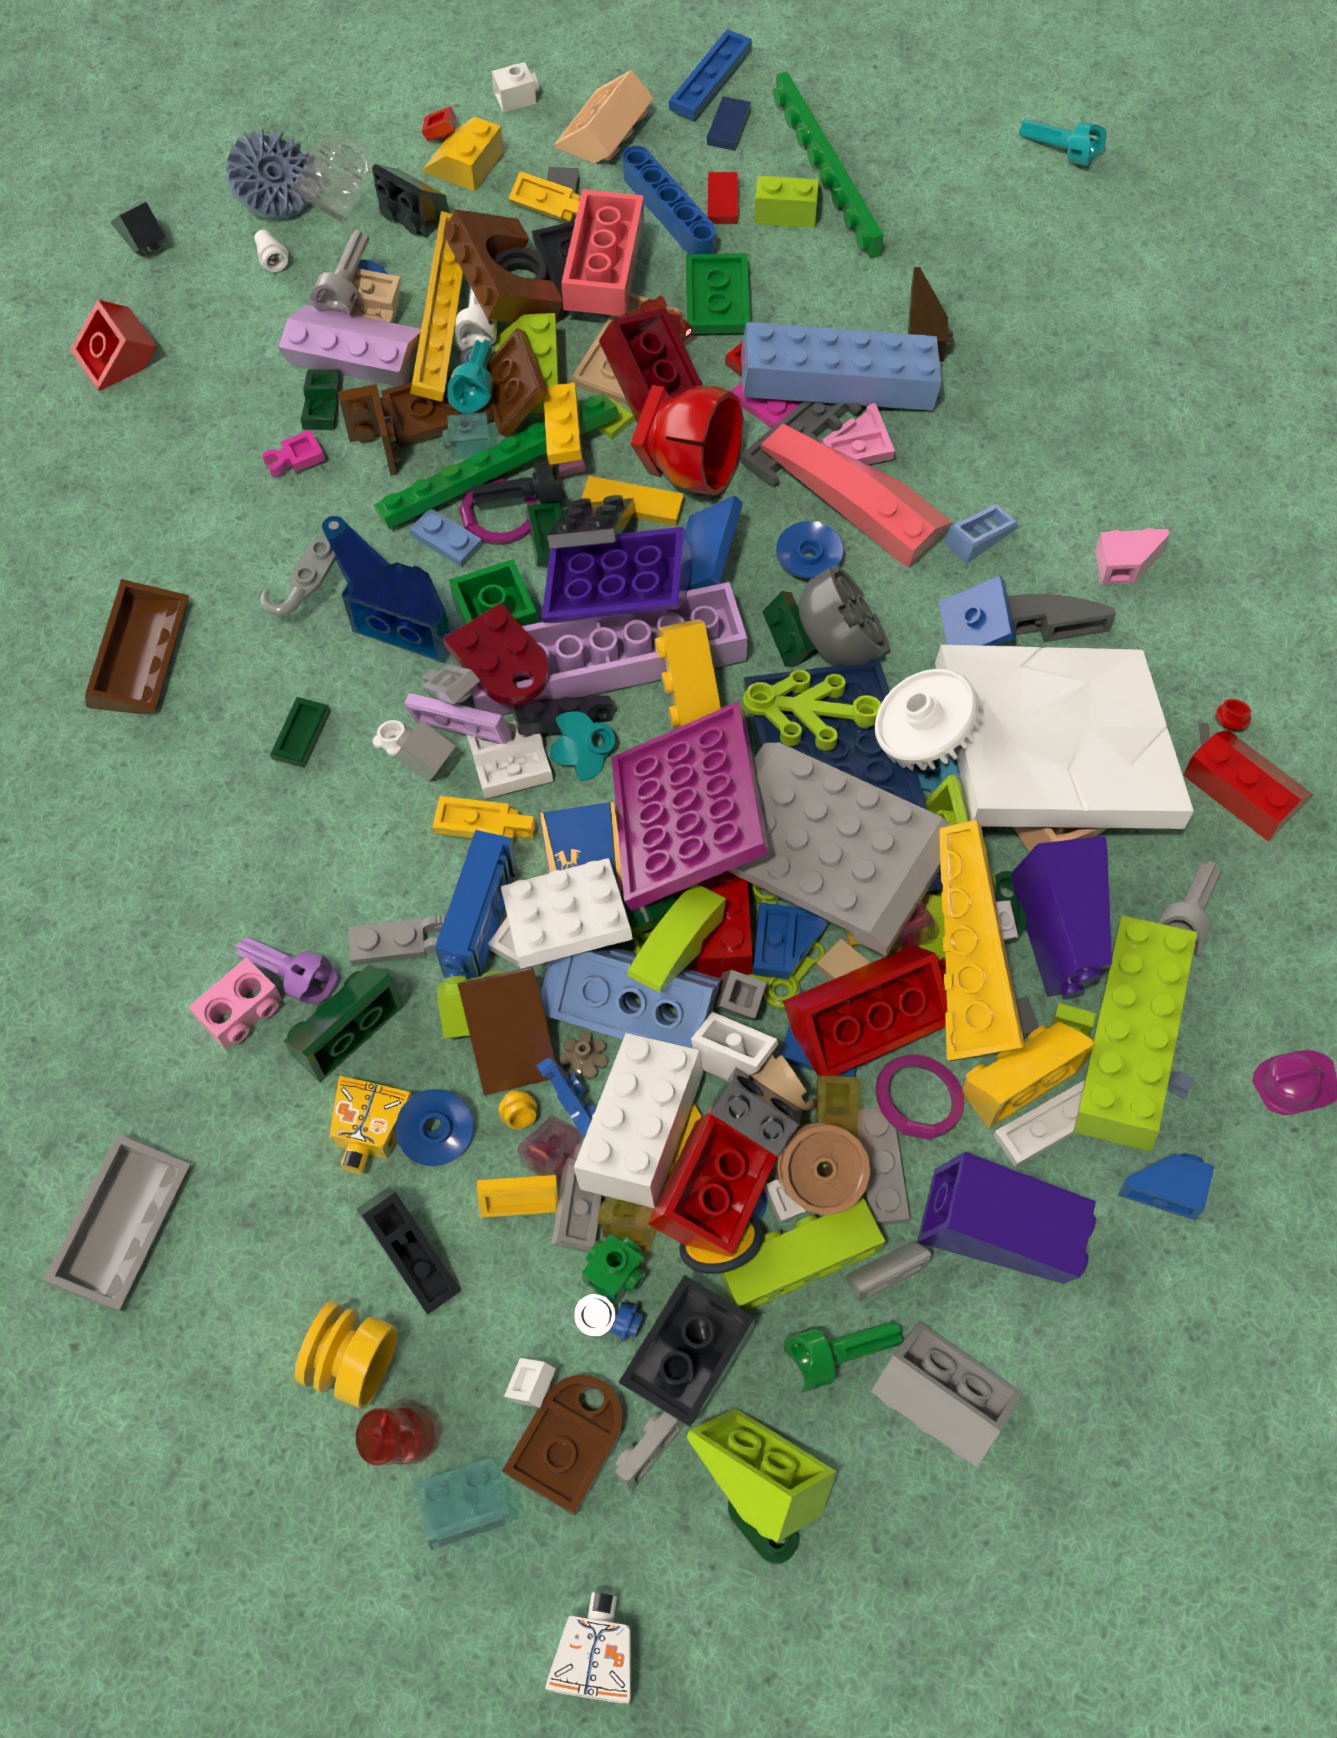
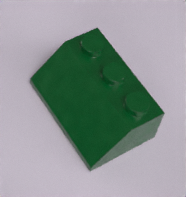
(344, 1021)

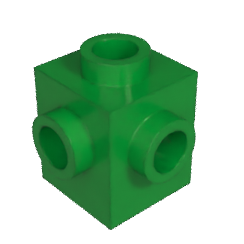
(610, 1280)

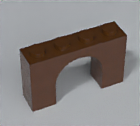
(501, 294)

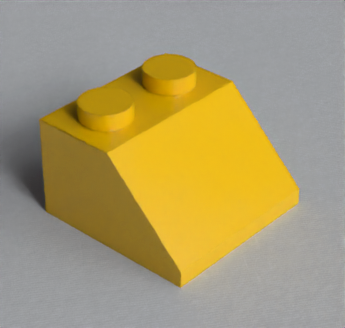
(468, 154)

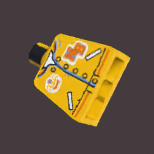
(365, 1121)

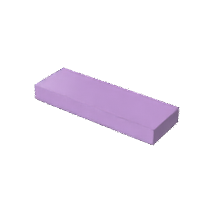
(458, 718)

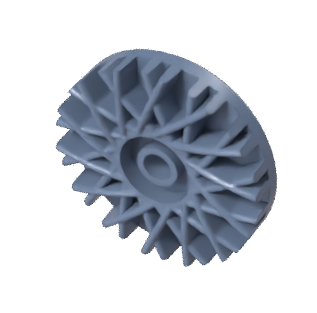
(262, 174)

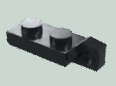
(541, 715)

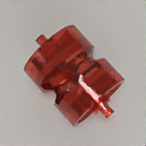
(395, 1436)

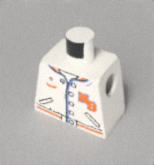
(594, 1655)

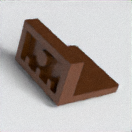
(365, 419)

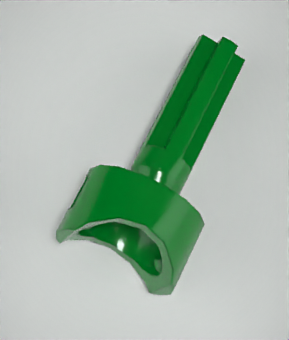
(818, 1357)

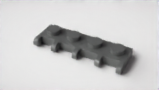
(806, 418)

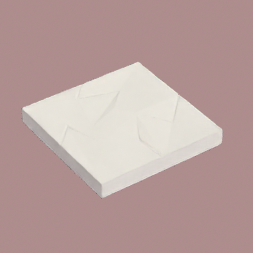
(1067, 740)

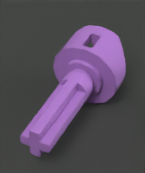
(296, 971)

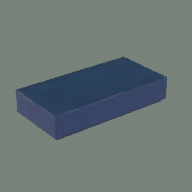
(728, 123)

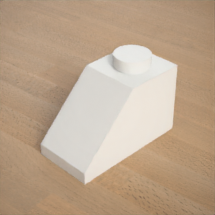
(730, 1045)

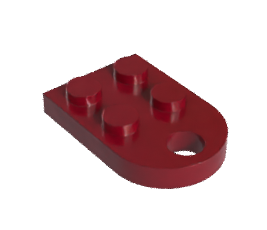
(500, 655)

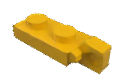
(544, 197)
(463, 816)

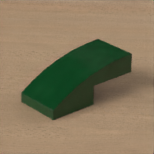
(321, 399)

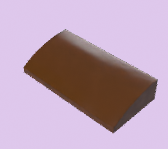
(136, 649)

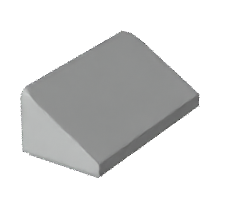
(888, 1270)

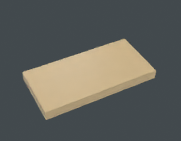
(595, 371)

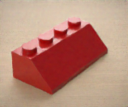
(869, 1010)

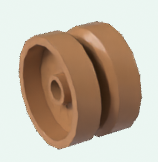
(844, 1178)

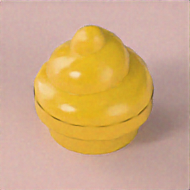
(517, 1109)

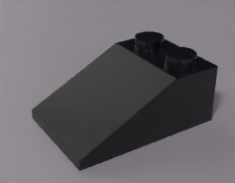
(688, 1351)

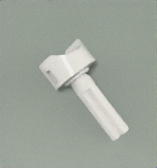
(473, 325)

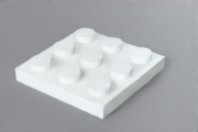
(565, 913)

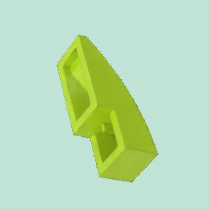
(677, 937)

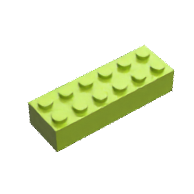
(1136, 1034)

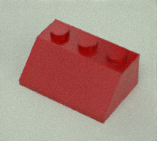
(1246, 783)
(712, 1187)

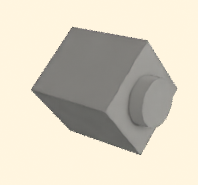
(423, 750)
(739, 995)

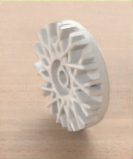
(928, 718)

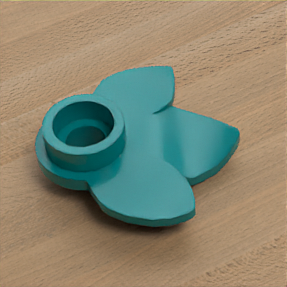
(576, 744)

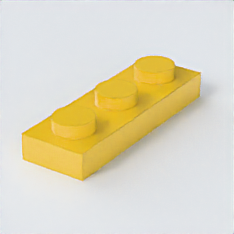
(562, 424)

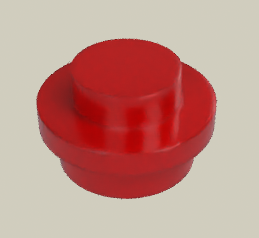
(1234, 714)

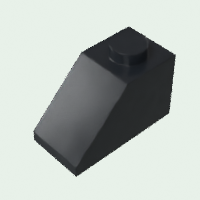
(139, 228)

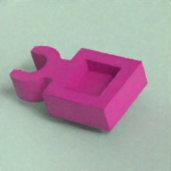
(298, 451)

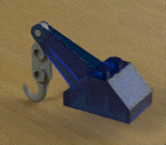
(380, 598)

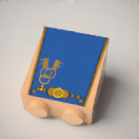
(582, 836)

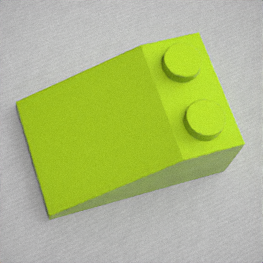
(763, 1474)

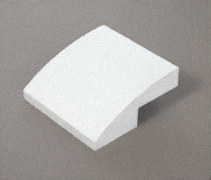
(510, 765)

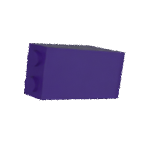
(1067, 912)
(1007, 1219)

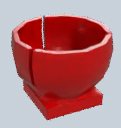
(691, 437)

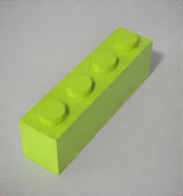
(804, 1255)

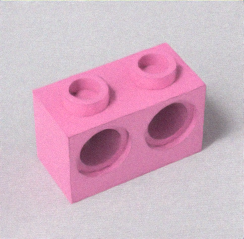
(229, 998)

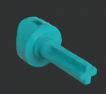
(1078, 142)
(472, 381)

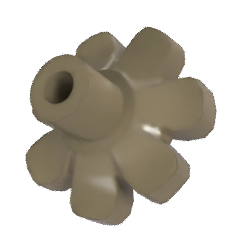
(584, 1056)

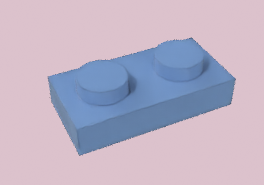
(446, 537)

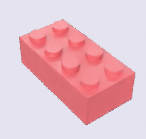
(603, 252)

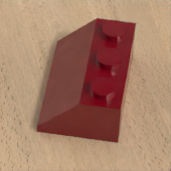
(647, 353)

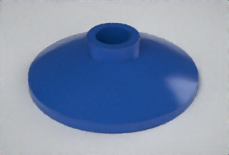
(813, 539)
(437, 1145)

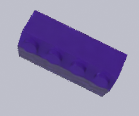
(618, 578)

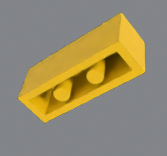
(689, 671)

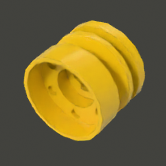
(346, 1354)

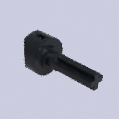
(541, 485)

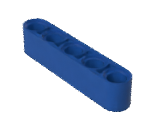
(668, 202)

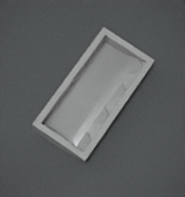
(117, 1223)

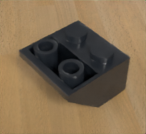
(408, 200)

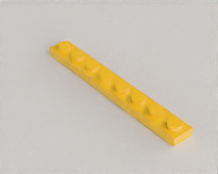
(438, 319)

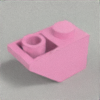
(1128, 554)

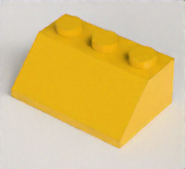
(1026, 1072)

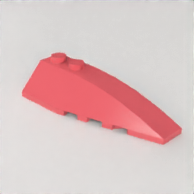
(865, 496)

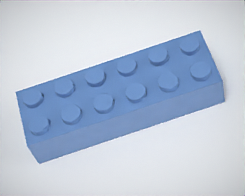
(840, 366)

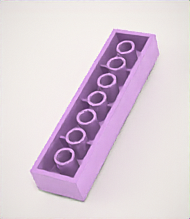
(621, 650)

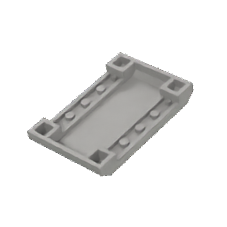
(842, 846)

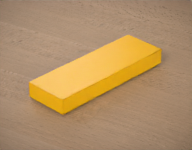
(650, 503)

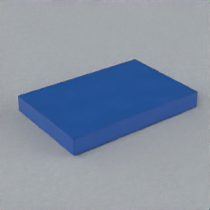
(710, 540)

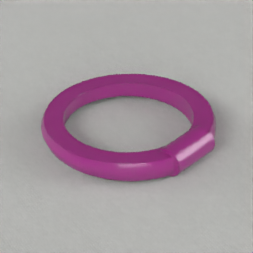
(487, 536)
(913, 1128)

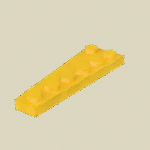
(977, 979)

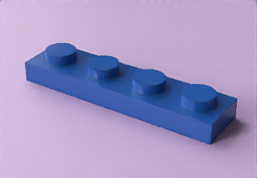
(710, 74)

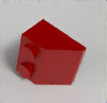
(112, 344)

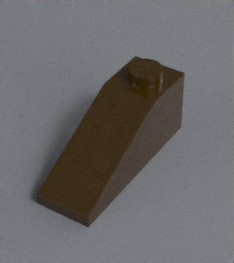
(927, 313)

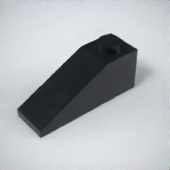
(408, 1249)

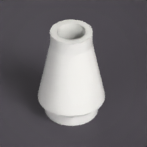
(271, 252)

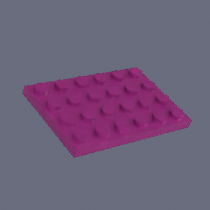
(687, 806)

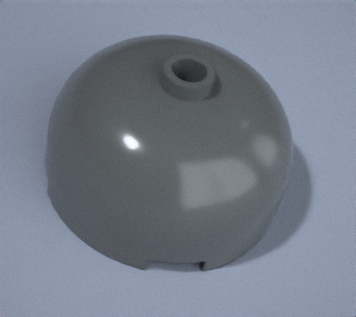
(839, 620)

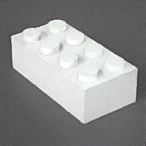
(639, 1120)

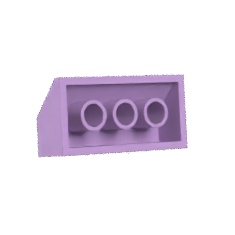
(351, 344)

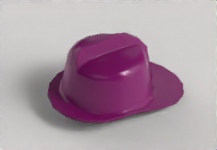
(1296, 1082)

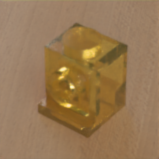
(616, 1218)

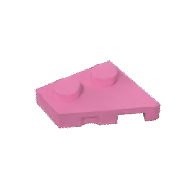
(863, 438)

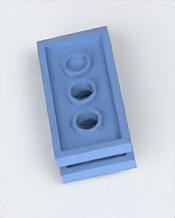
(594, 994)

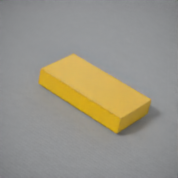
(517, 1196)

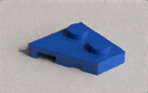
(784, 939)
(569, 1094)

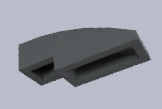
(1059, 616)

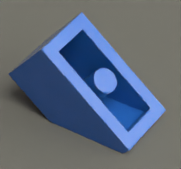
(1173, 1185)

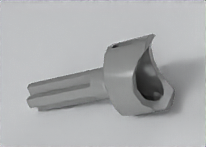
(335, 289)
(1191, 913)

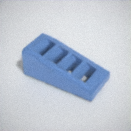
(966, 545)

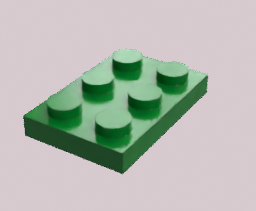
(717, 293)

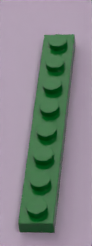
(830, 168)
(485, 465)

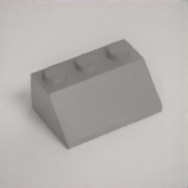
(947, 1393)

